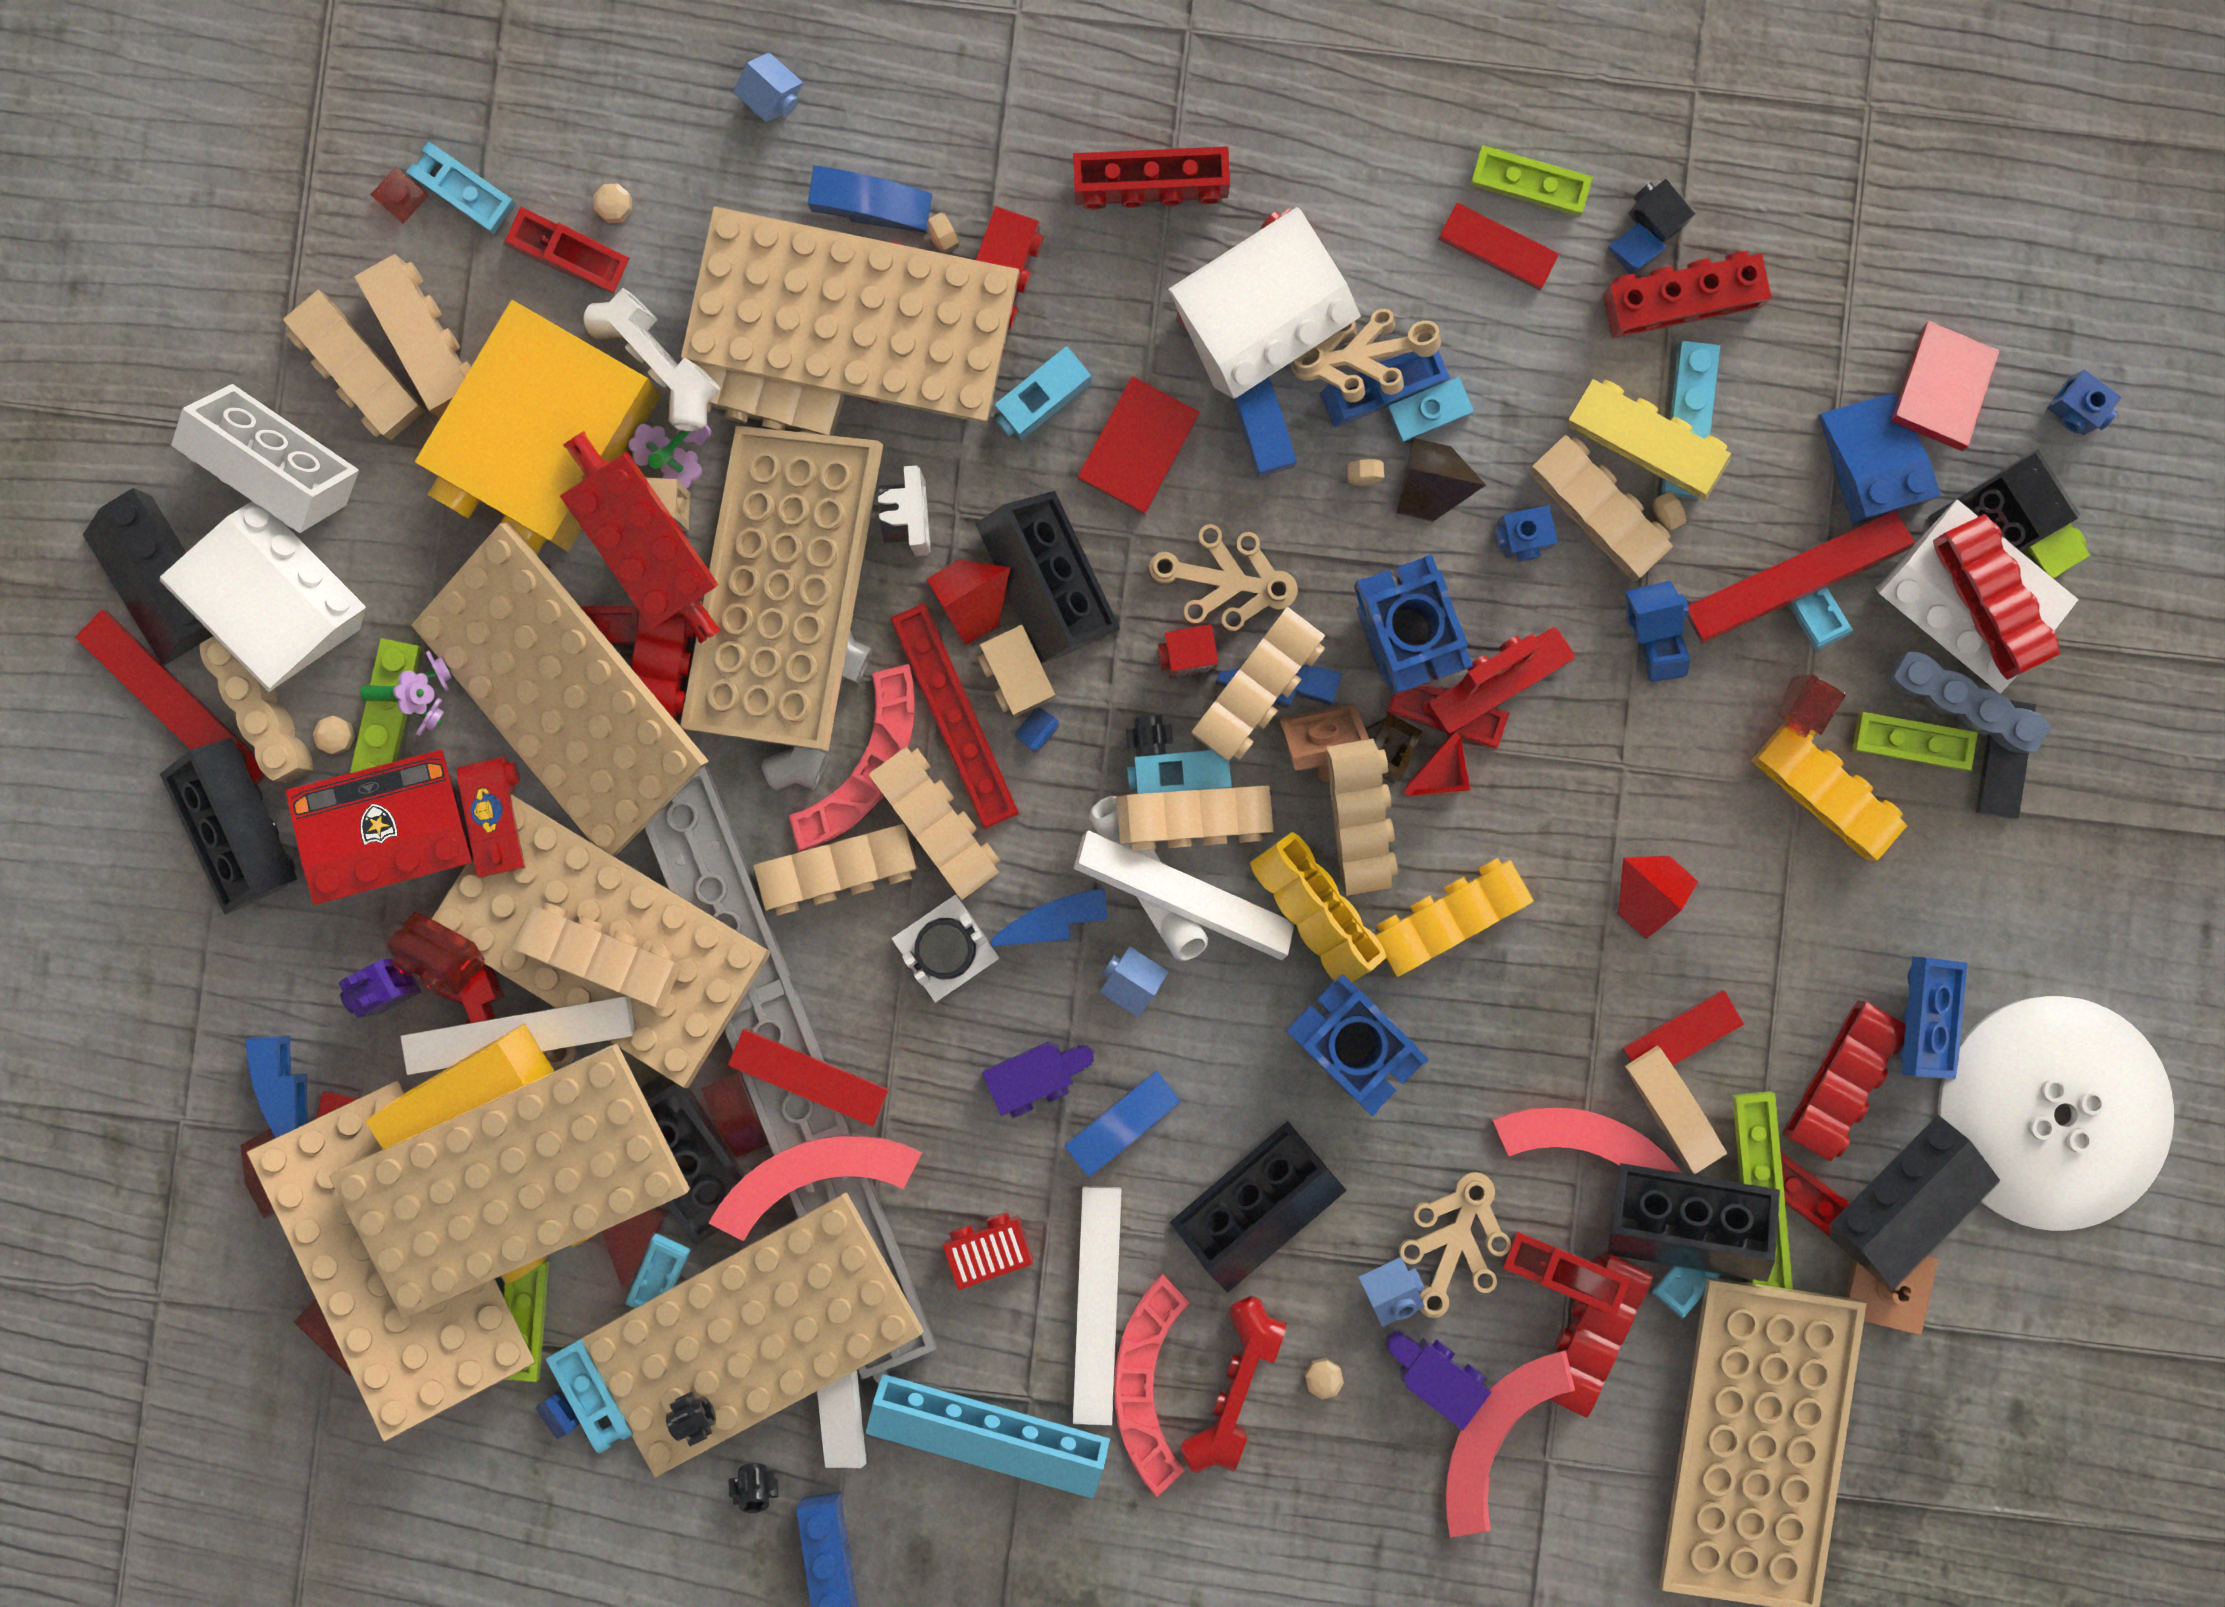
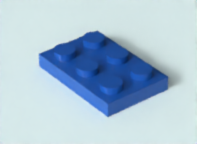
(1933, 1018)

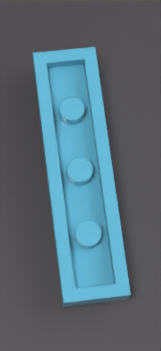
(1694, 393)

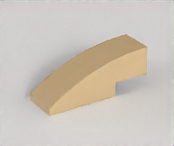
(1675, 1110)

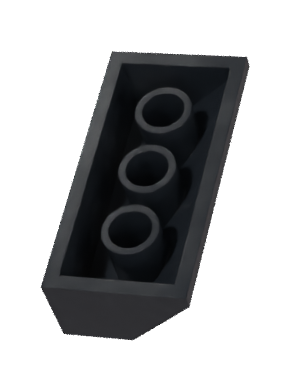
(135, 550)
(1047, 575)
(228, 824)
(1914, 1203)
(1257, 1207)
(1694, 1222)

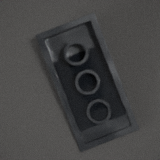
(698, 1152)

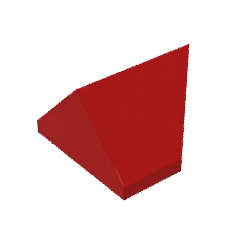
(971, 596)
(1442, 773)
(1653, 892)

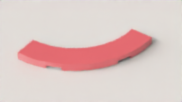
(859, 793)
(1581, 1131)
(810, 1163)
(1134, 1384)
(1486, 1431)

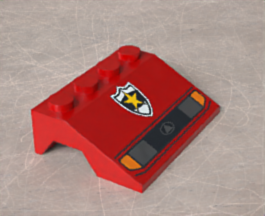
(378, 827)

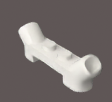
(688, 383)
(1181, 935)

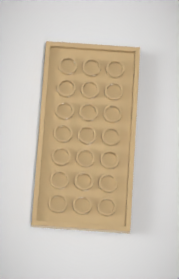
(850, 315)
(786, 586)
(558, 691)
(595, 885)
(510, 1181)
(754, 1331)
(400, 1365)
(1762, 1444)

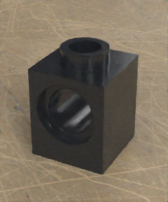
(1661, 210)

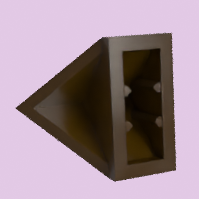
(1435, 481)
(1398, 741)

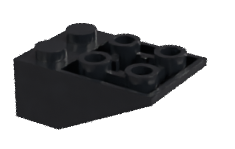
(2022, 501)

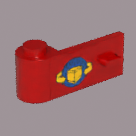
(490, 814)

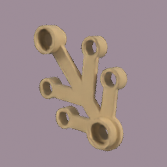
(1359, 354)
(1230, 580)
(1457, 1238)

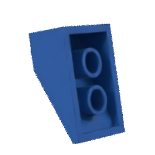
(1877, 460)

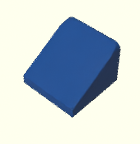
(1636, 248)
(1666, 658)
(1037, 729)
(558, 1415)

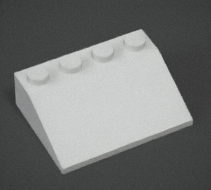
(1263, 304)
(264, 595)
(1928, 597)

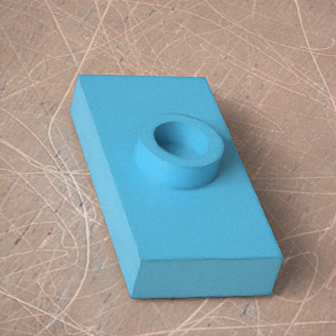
(1430, 409)
(1821, 618)
(658, 1270)
(1682, 1289)

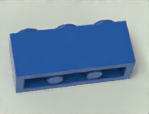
(826, 1551)

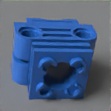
(1425, 592)
(1390, 1052)

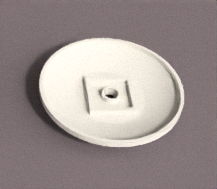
(2026, 1065)

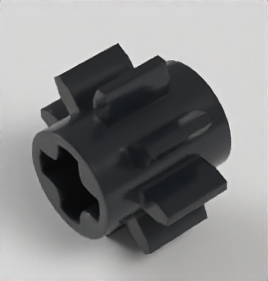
(1149, 735)
(690, 1418)
(753, 1488)

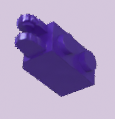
(376, 989)
(1035, 1075)
(1439, 1379)

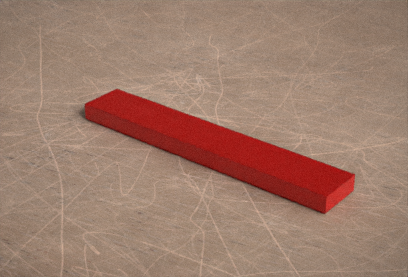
(1799, 576)
(158, 687)
(954, 716)

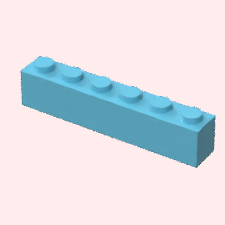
(987, 1436)

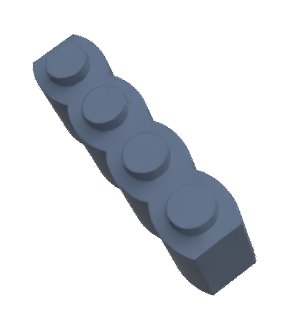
(1975, 708)

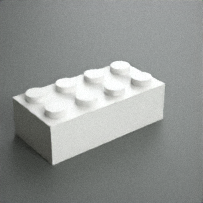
(264, 457)

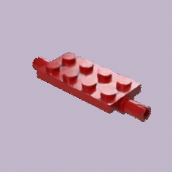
(639, 539)

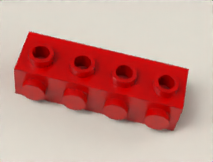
(1151, 177)
(1686, 294)

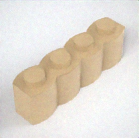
(354, 365)
(774, 402)
(1600, 509)
(1257, 685)
(258, 716)
(1194, 815)
(1360, 816)
(934, 823)
(836, 867)
(596, 956)

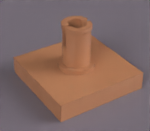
(1311, 732)
(1900, 1309)

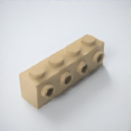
(414, 330)

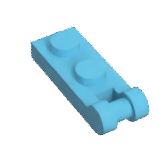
(461, 188)
(588, 1395)

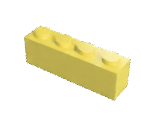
(1650, 439)

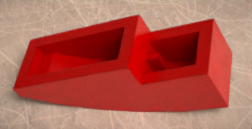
(566, 250)
(1566, 1273)

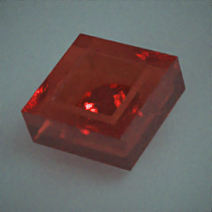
(399, 195)

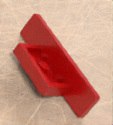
(1501, 678)

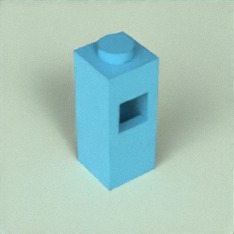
(1042, 394)
(1179, 772)

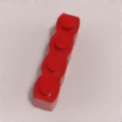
(1997, 600)
(664, 660)
(1844, 1081)
(1596, 1337)

